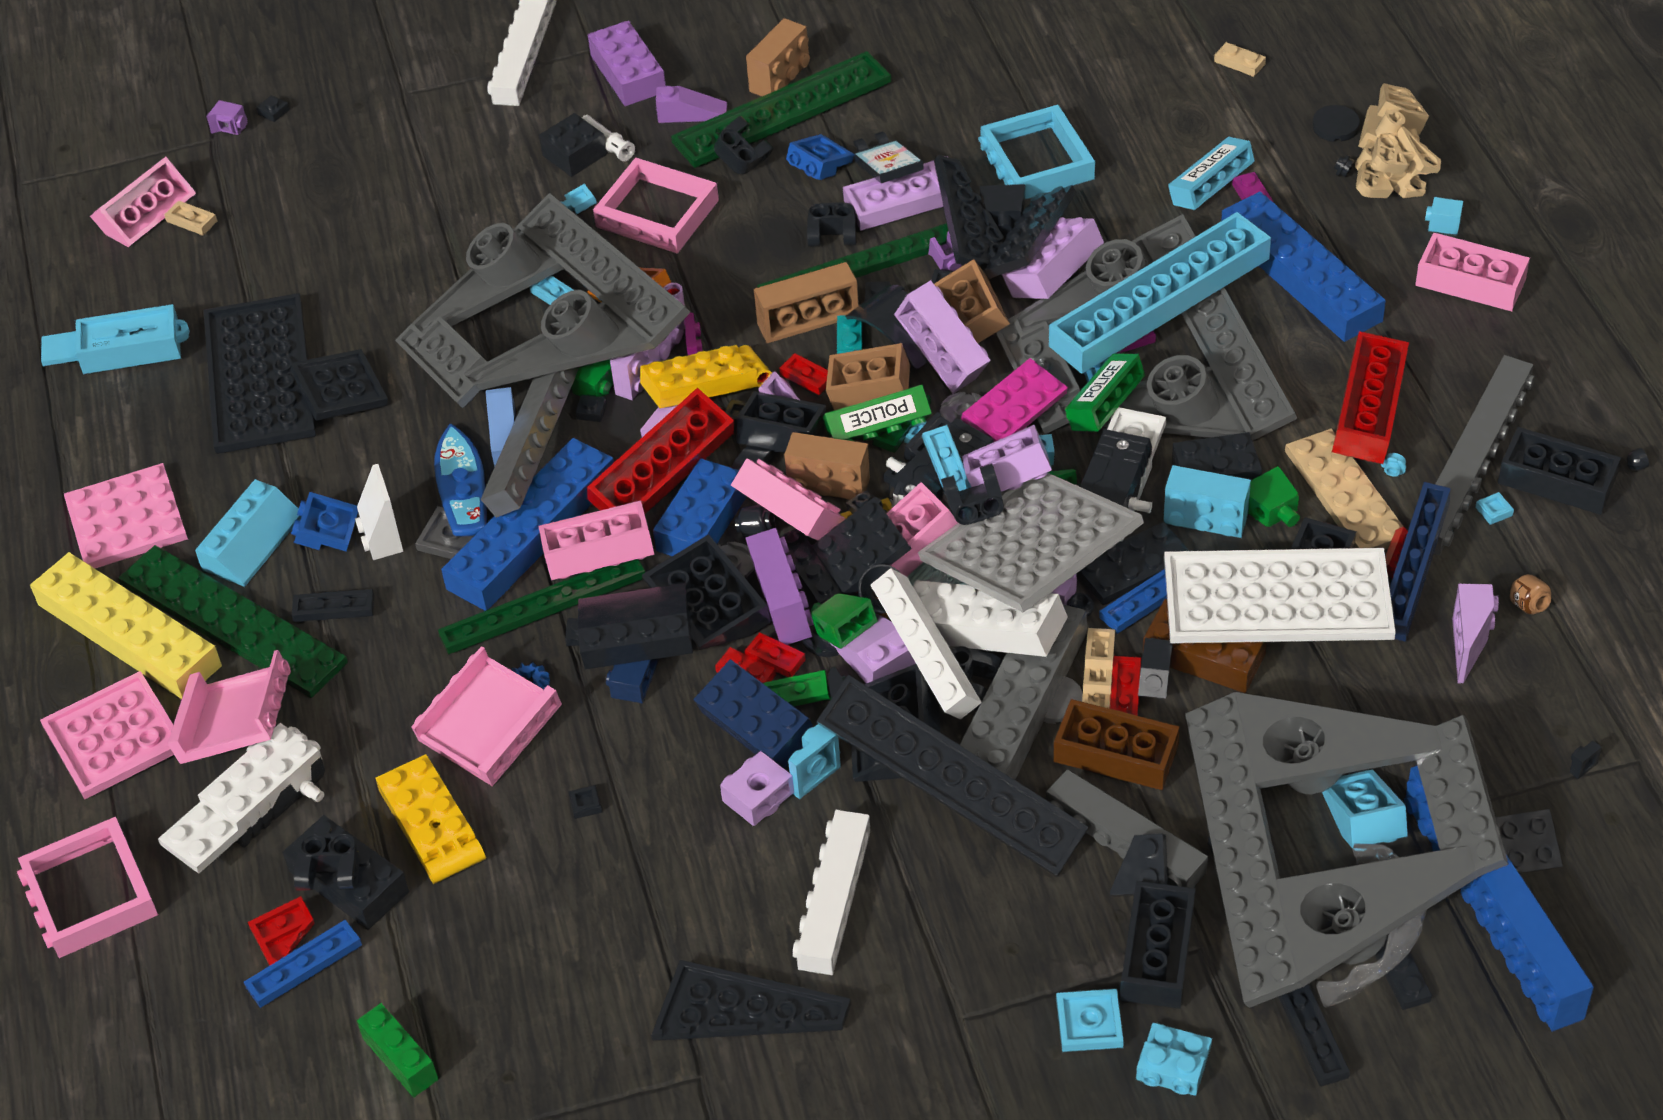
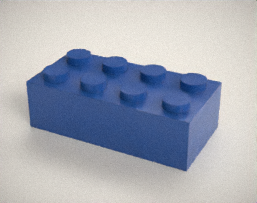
(700, 508)

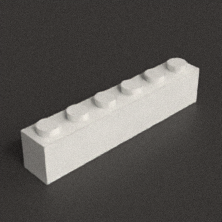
(926, 644)
(833, 892)

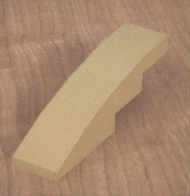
(1098, 667)

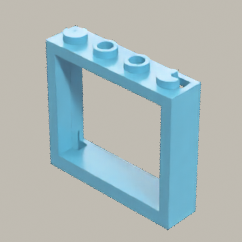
(1043, 182)

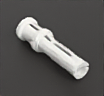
(613, 141)

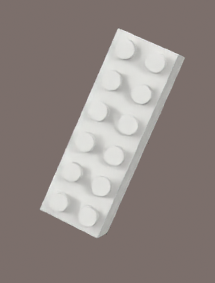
(984, 623)

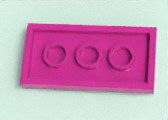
(1015, 401)

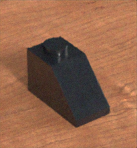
(1155, 668)

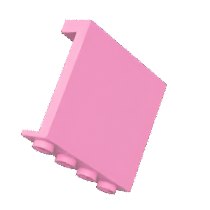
(228, 712)
(485, 717)

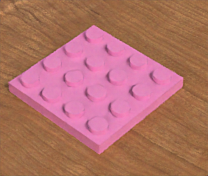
(125, 516)
(111, 734)

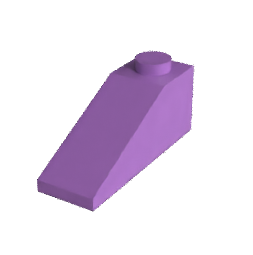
(686, 105)

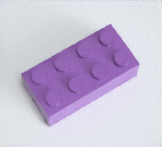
(626, 62)
(780, 586)

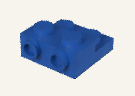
(818, 156)
(324, 522)

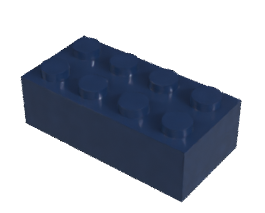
(753, 713)

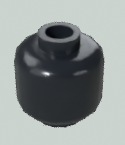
(754, 520)

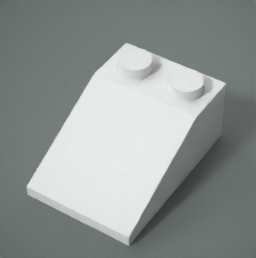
(377, 518)

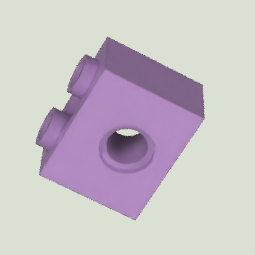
(757, 788)

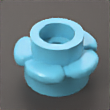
(1394, 464)

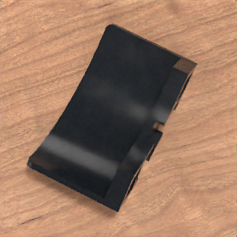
(880, 312)

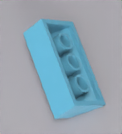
(247, 534)

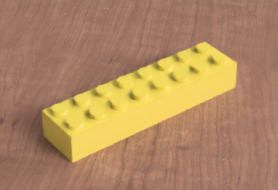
(124, 624)

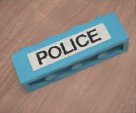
(1211, 173)

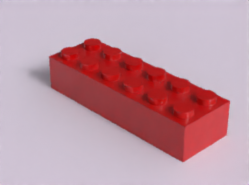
(1370, 397)
(663, 455)

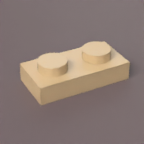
(1240, 59)
(190, 217)

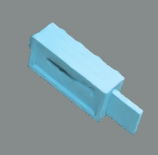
(118, 340)

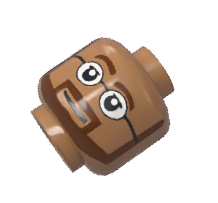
(1530, 594)

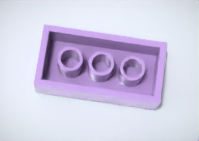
(1056, 260)
(942, 336)

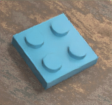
(1089, 1020)

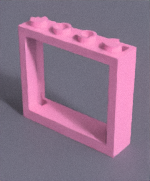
(646, 230)
(103, 924)

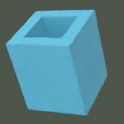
(1444, 215)

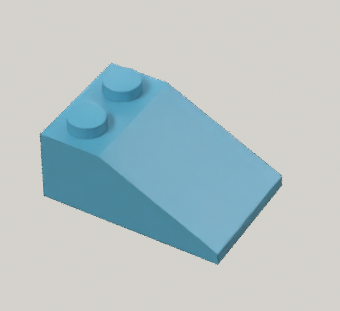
(1366, 809)

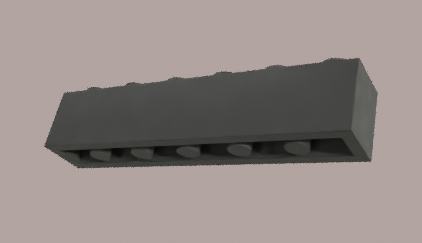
(1116, 824)

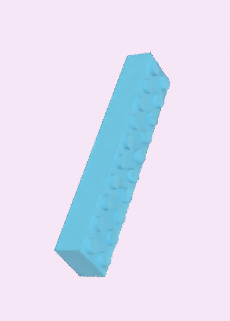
(1159, 292)

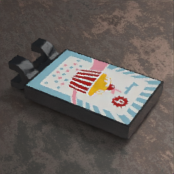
(887, 159)

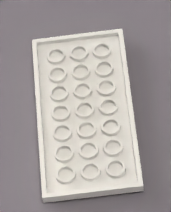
(1278, 595)

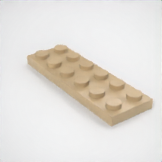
(1344, 490)

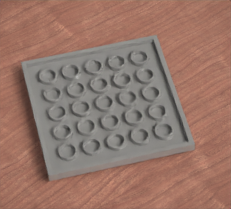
(1034, 543)

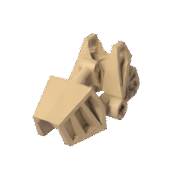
(1393, 133)

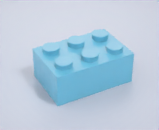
(1206, 501)

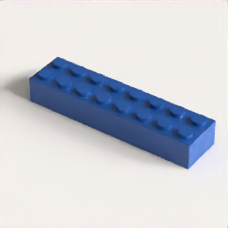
(1312, 271)
(513, 541)

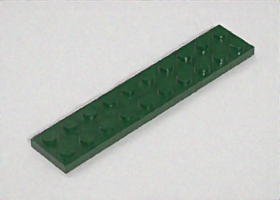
(786, 106)
(231, 619)

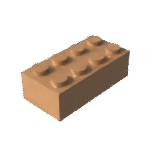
(805, 302)

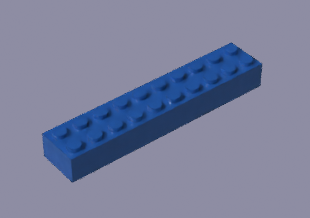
(1518, 930)

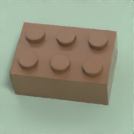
(778, 58)
(974, 300)
(866, 375)
(828, 465)

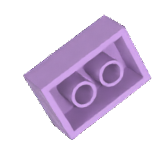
(1013, 457)

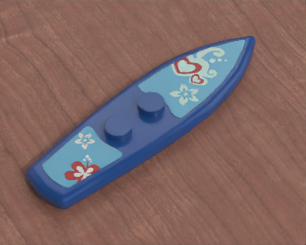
(460, 482)

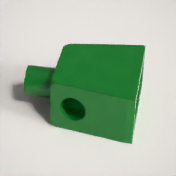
(1273, 499)
(843, 618)

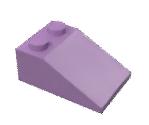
(1471, 624)
(877, 651)

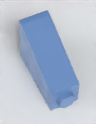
(500, 418)

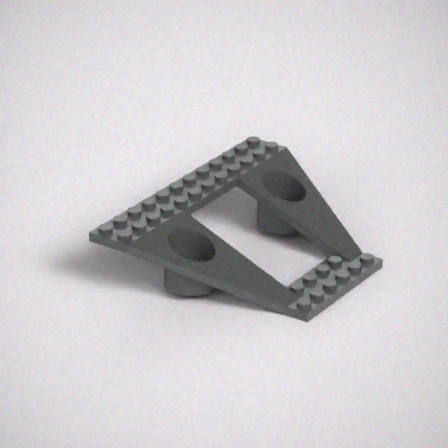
(576, 330)
(1212, 401)
(1284, 924)

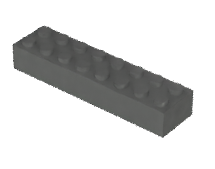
(1021, 697)

